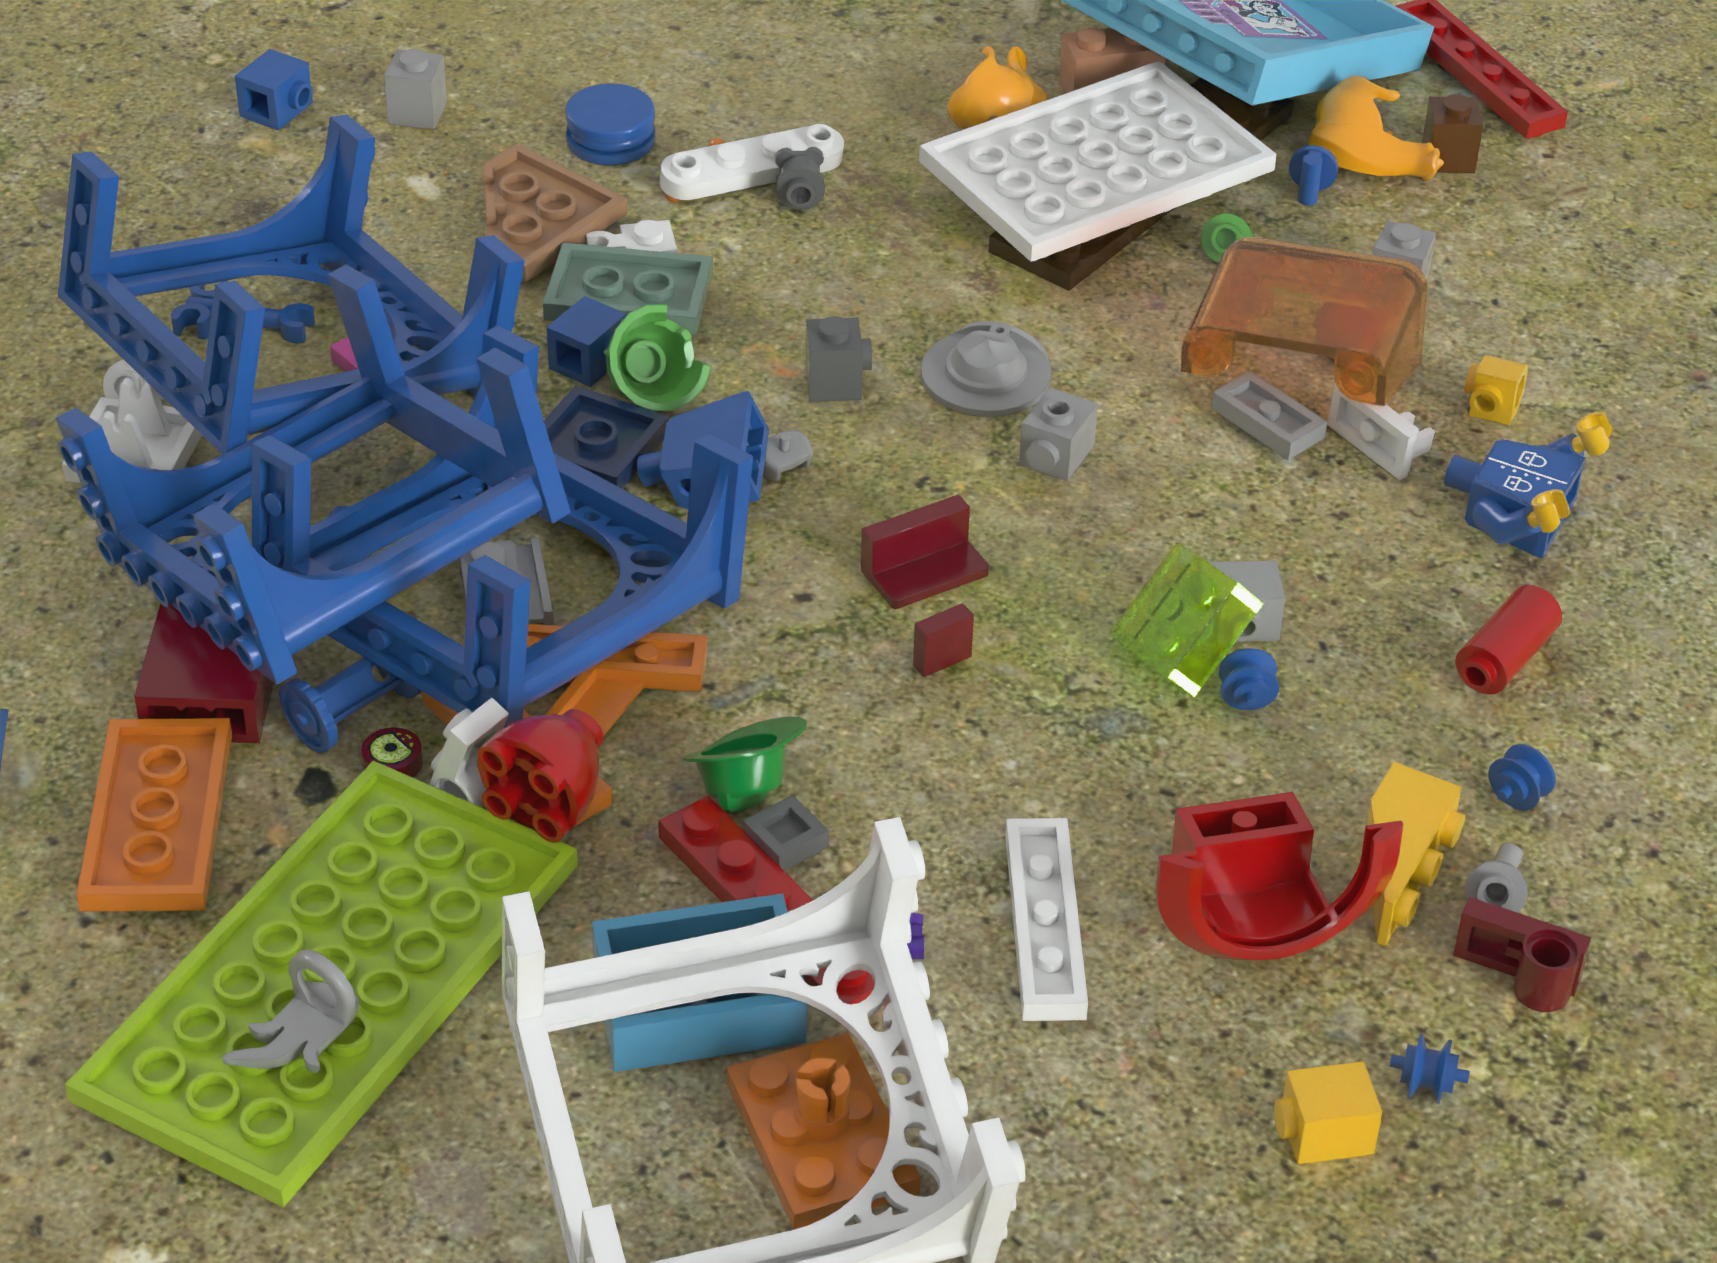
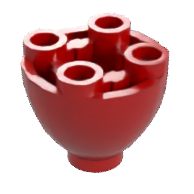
(542, 771)

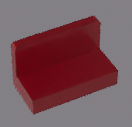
(921, 553)

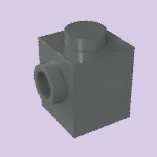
(836, 359)

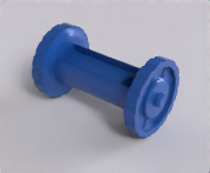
(317, 710)

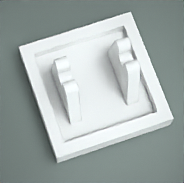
(143, 430)

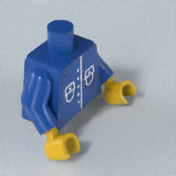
(1527, 489)

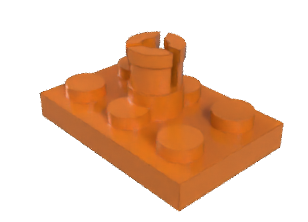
(816, 1126)

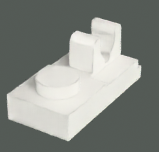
(1379, 433)

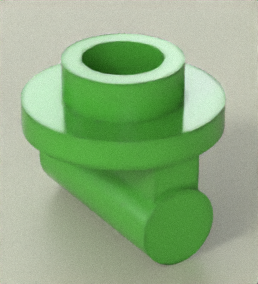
(1221, 233)

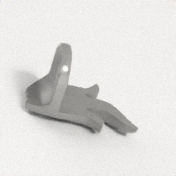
(308, 1022)

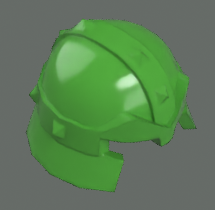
(654, 361)

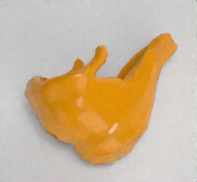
(994, 90)
(1354, 133)

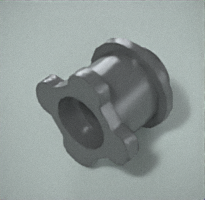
(800, 180)

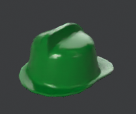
(747, 762)

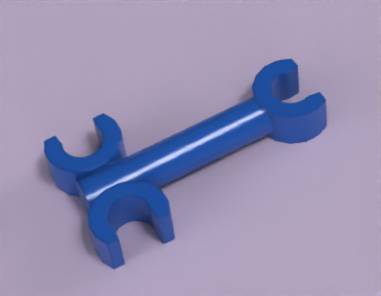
(198, 310)

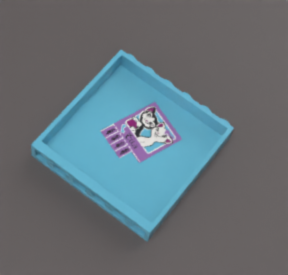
(1272, 46)

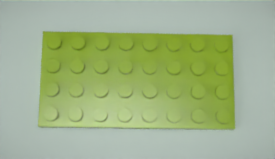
(391, 891)

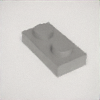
(1269, 415)

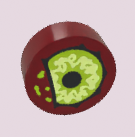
(395, 749)

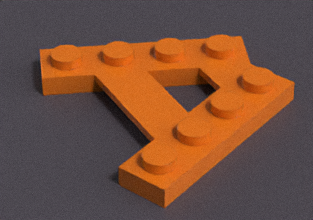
(609, 687)

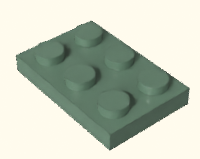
(629, 281)

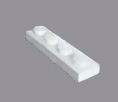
(1045, 920)

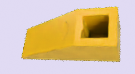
(1430, 822)

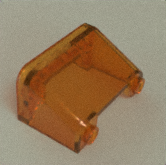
(1314, 302)

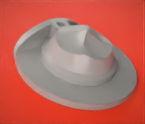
(987, 370)

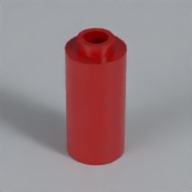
(1508, 639)

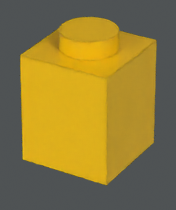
(1329, 1112)

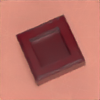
(943, 640)

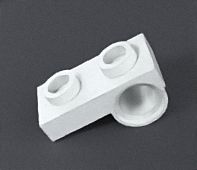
(456, 763)

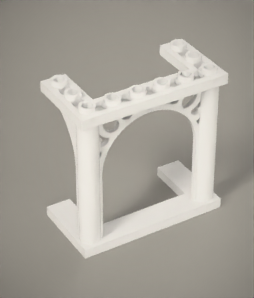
(847, 929)

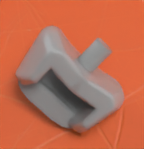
(786, 452)

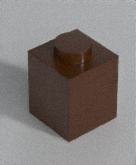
(1455, 129)

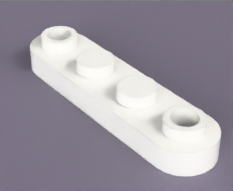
(743, 162)

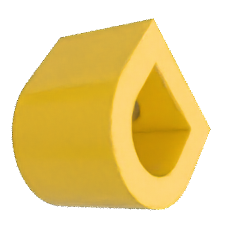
(1495, 388)

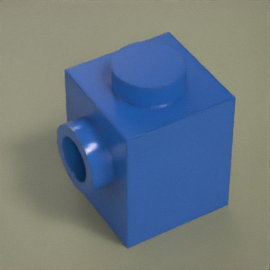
(273, 89)
(580, 338)

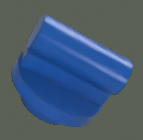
(1312, 170)

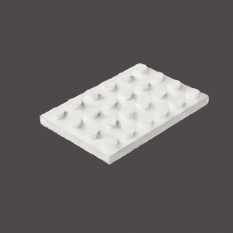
(1096, 159)

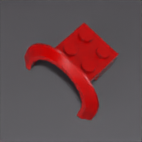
(1246, 883)

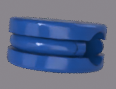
(610, 124)

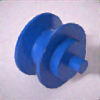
(1248, 679)
(1521, 777)
(1429, 1068)

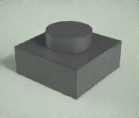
(787, 832)

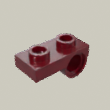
(1539, 955)

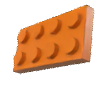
(155, 815)

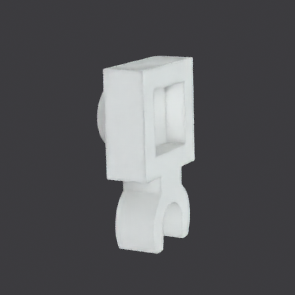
(643, 235)

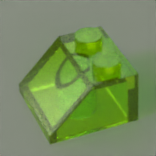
(1186, 618)

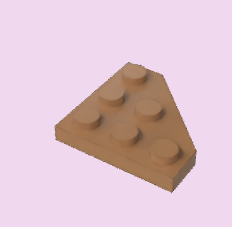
(542, 204)

